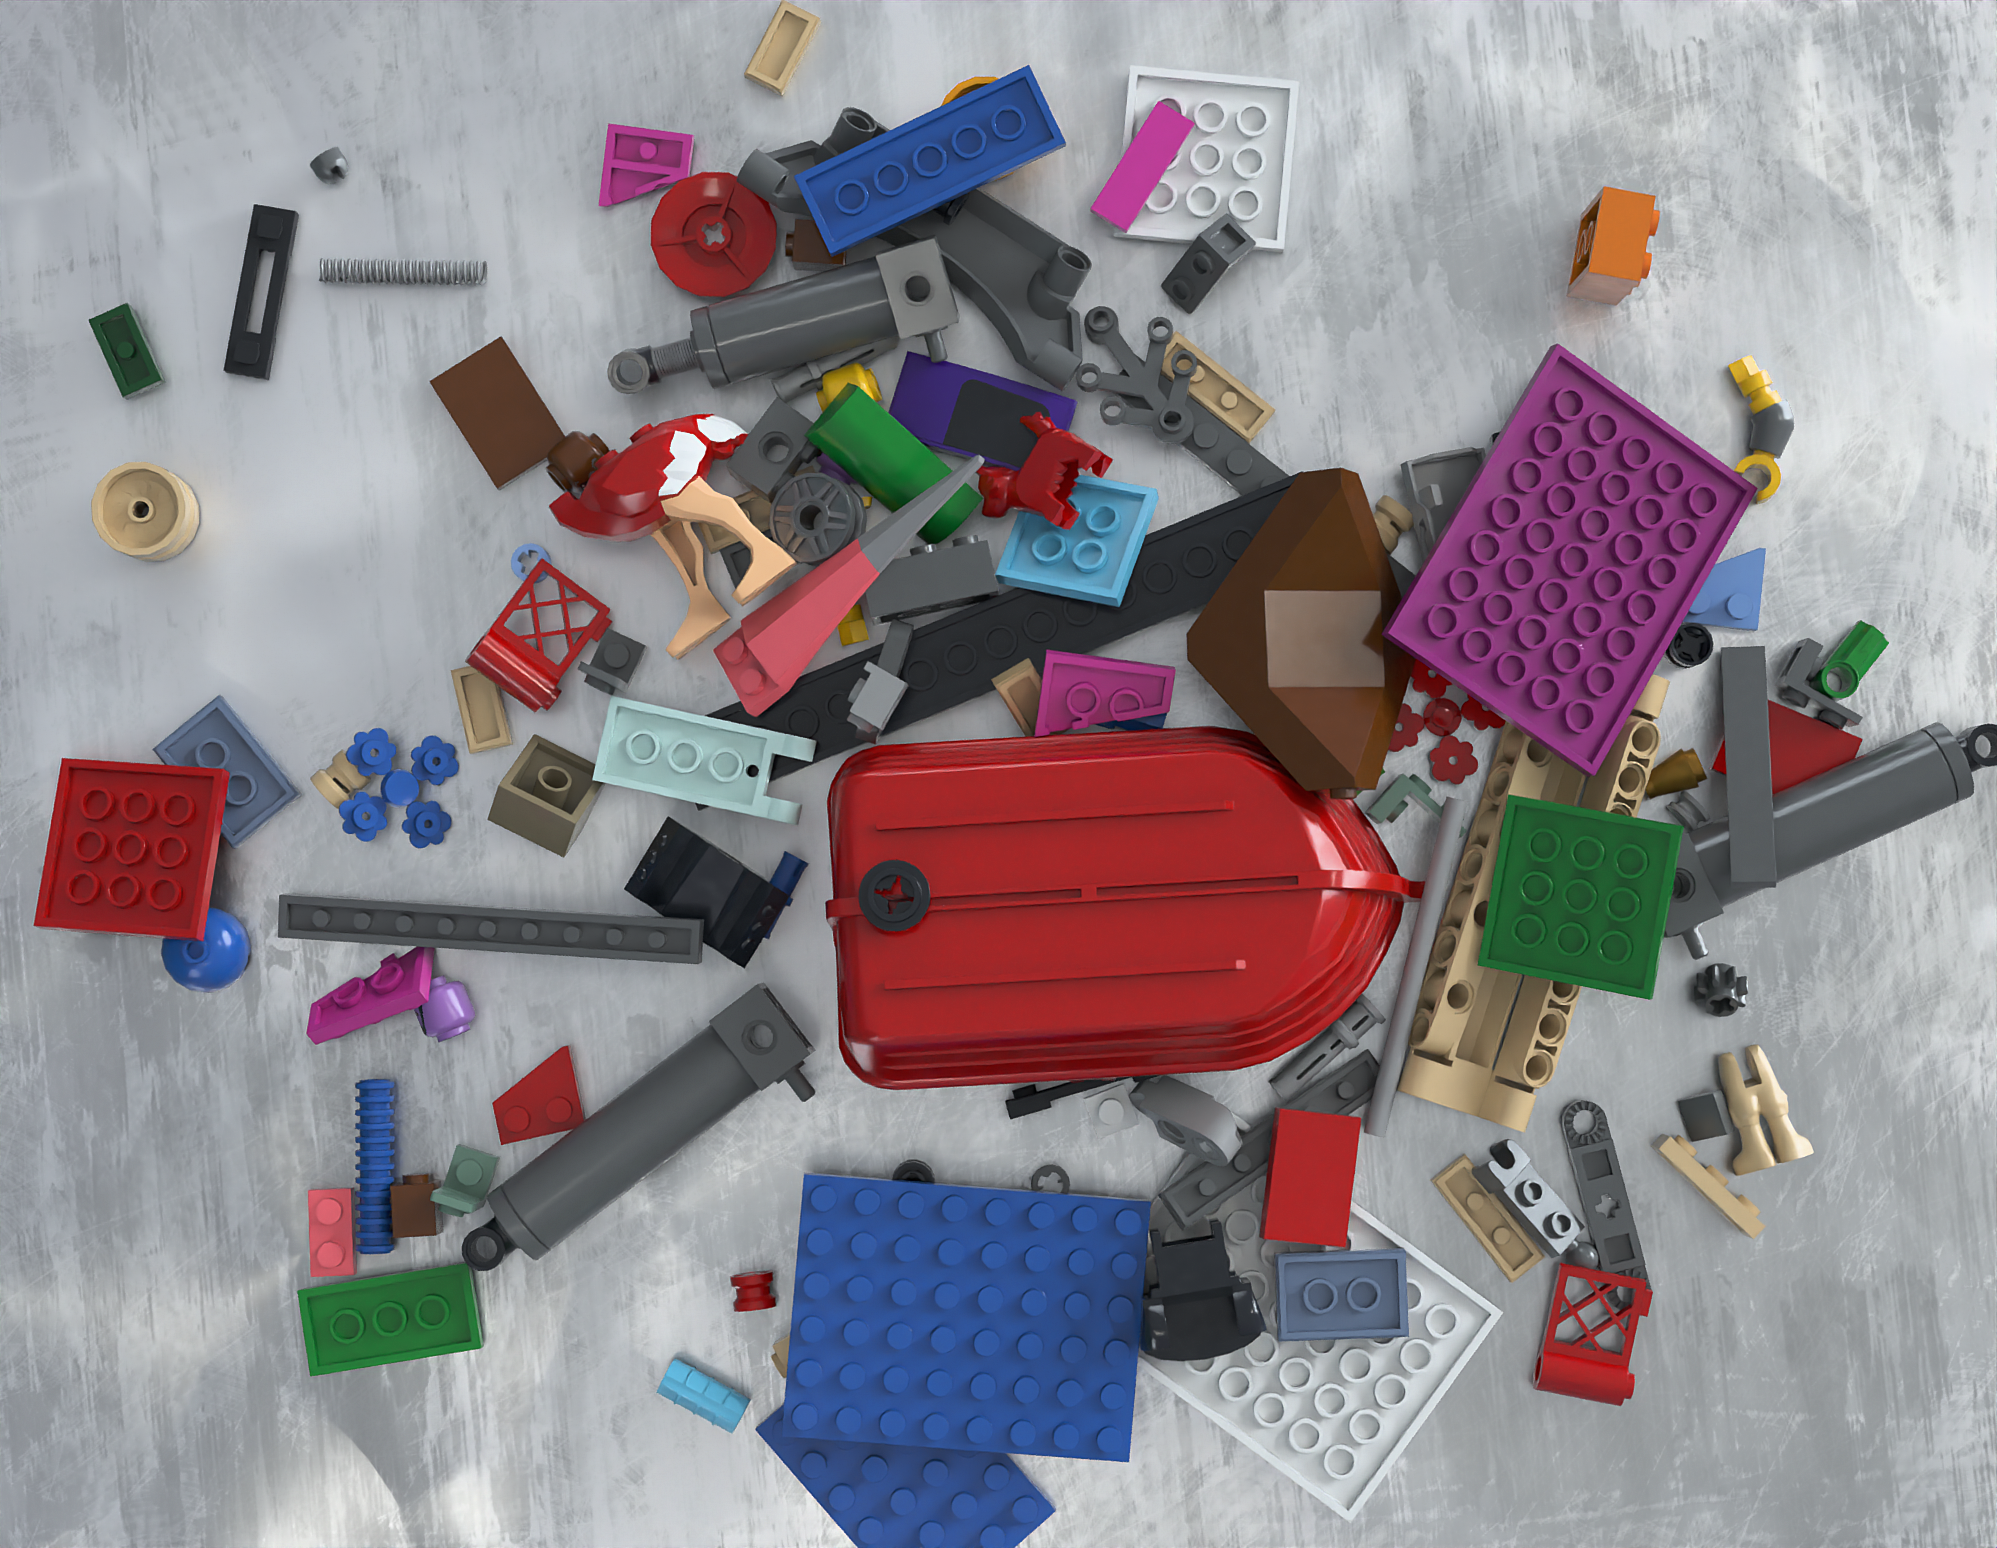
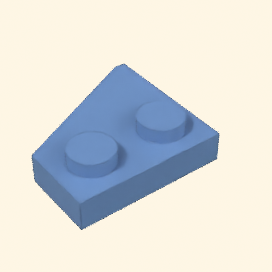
(1731, 594)

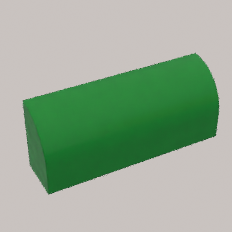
(887, 460)

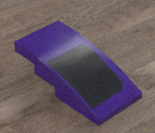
(973, 411)

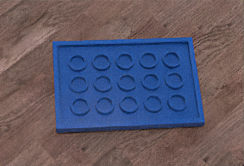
(912, 1492)

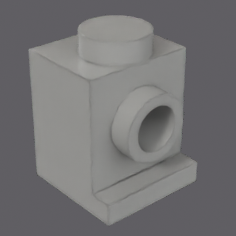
(875, 698)

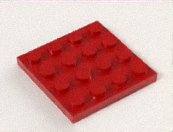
(132, 849)

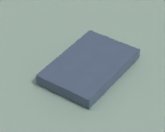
(256, 782)
(1341, 1294)

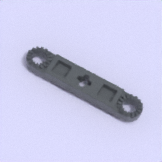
(1600, 1174)

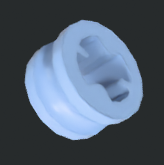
(526, 549)

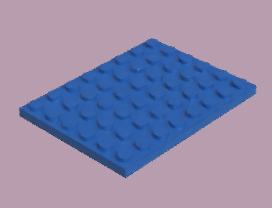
(966, 1317)

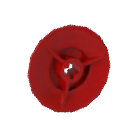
(707, 203)

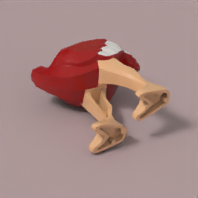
(658, 492)

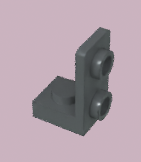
(1206, 262)
(613, 662)
(1804, 666)

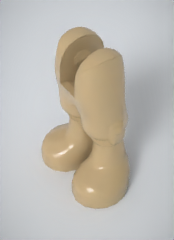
(1754, 1098)

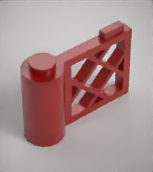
(519, 666)
(1586, 1370)

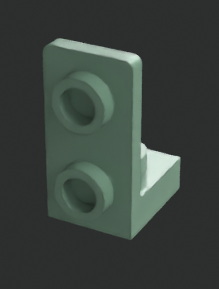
(1391, 803)
(466, 1181)

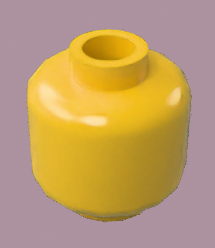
(837, 379)

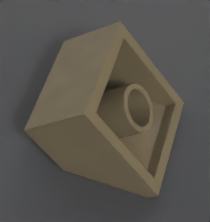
(546, 796)

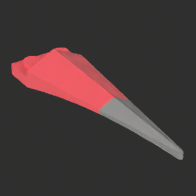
(790, 628)

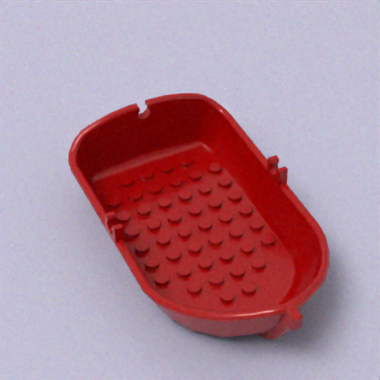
(1099, 907)

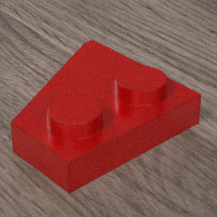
(542, 1101)

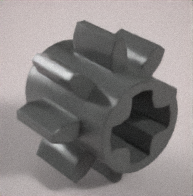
(1721, 990)

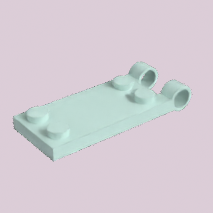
(695, 758)

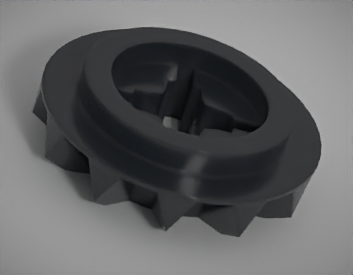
(882, 878)

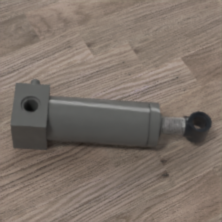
(807, 320)

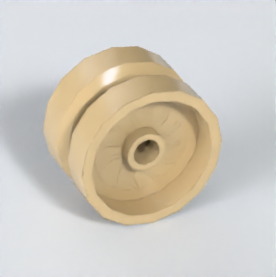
(120, 504)

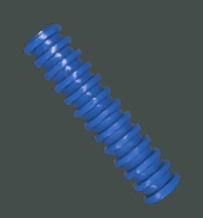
(374, 1166)

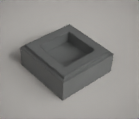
(1706, 1115)

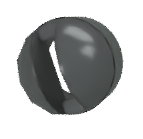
(329, 164)

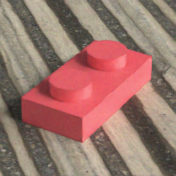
(332, 1232)

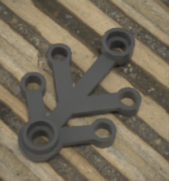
(1140, 380)

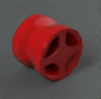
(753, 1291)

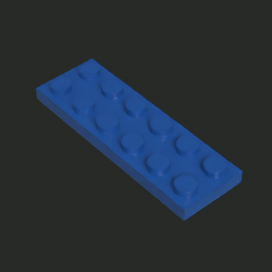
(930, 160)

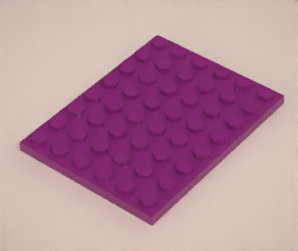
(1570, 561)

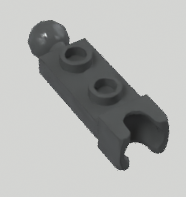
(1535, 1204)

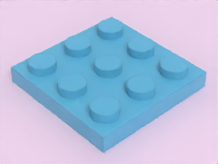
(1093, 556)

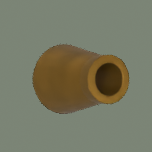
(1676, 774)

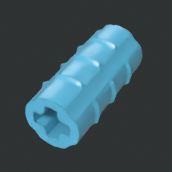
(703, 1395)

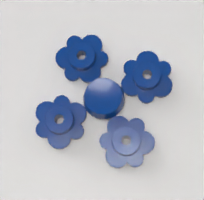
(398, 788)

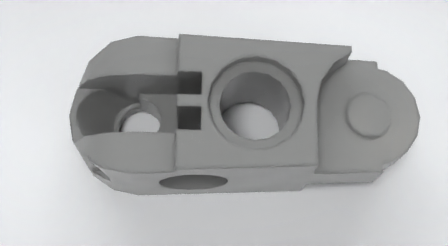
(1189, 1118)

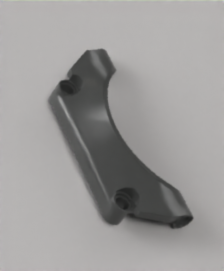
(989, 252)

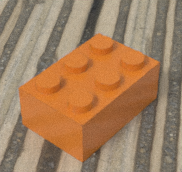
(1612, 246)

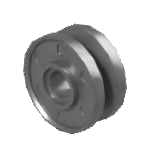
(796, 508)

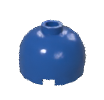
(210, 963)

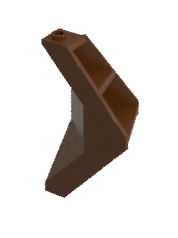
(1301, 640)

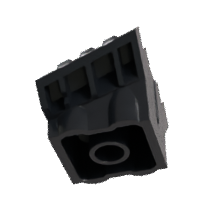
(698, 880)

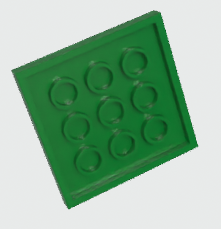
(1580, 896)

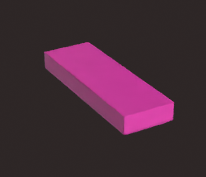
(1142, 167)

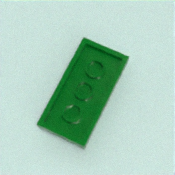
(390, 1318)

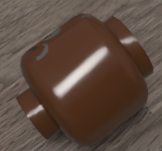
(574, 460)

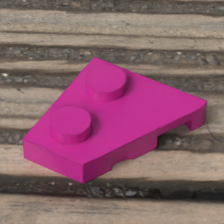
(642, 162)

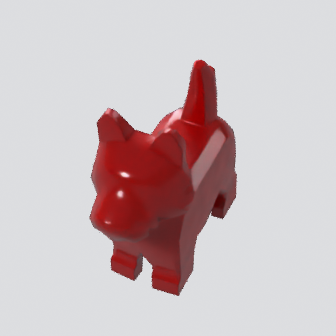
(1045, 476)

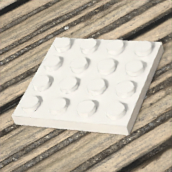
(1230, 161)

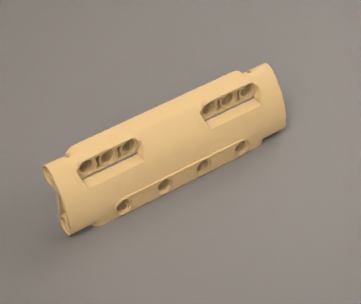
(1461, 1031)

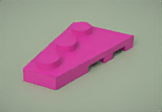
(1096, 690)
(392, 989)

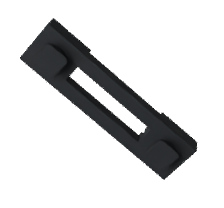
(275, 232)
(1029, 1100)

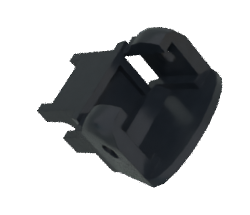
(1198, 1303)

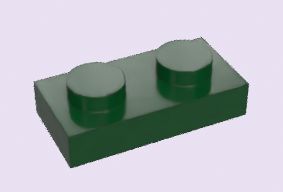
(126, 351)

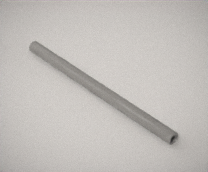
(1415, 967)

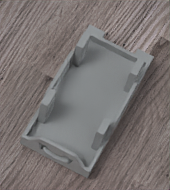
(1436, 487)

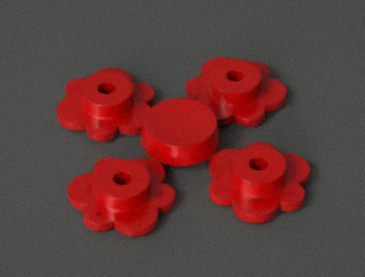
(1442, 719)

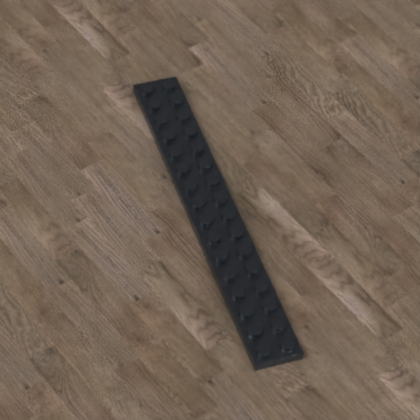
(961, 653)

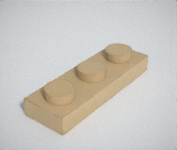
(1709, 1184)

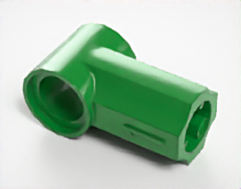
(1850, 660)

